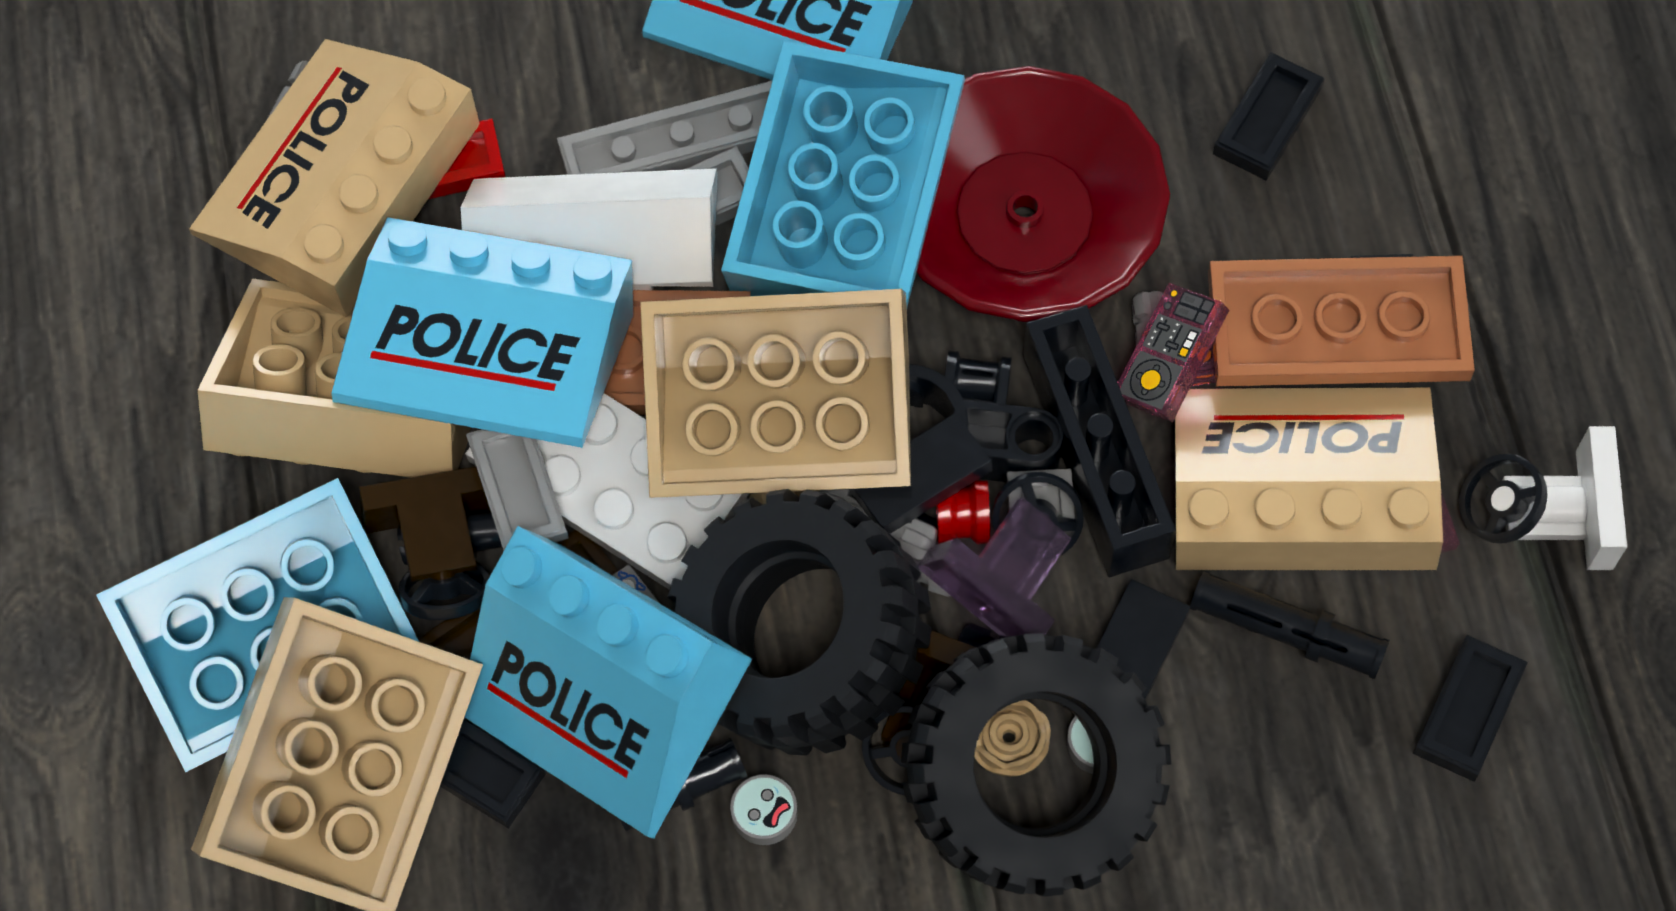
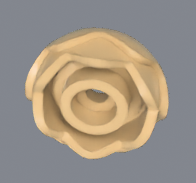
(1025, 752)

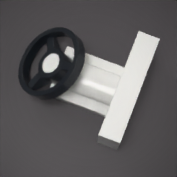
(1557, 506)

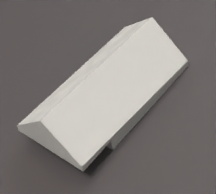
(648, 216)

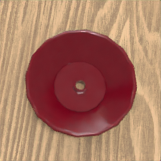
(1072, 159)

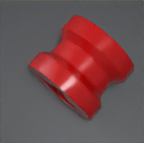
(965, 515)

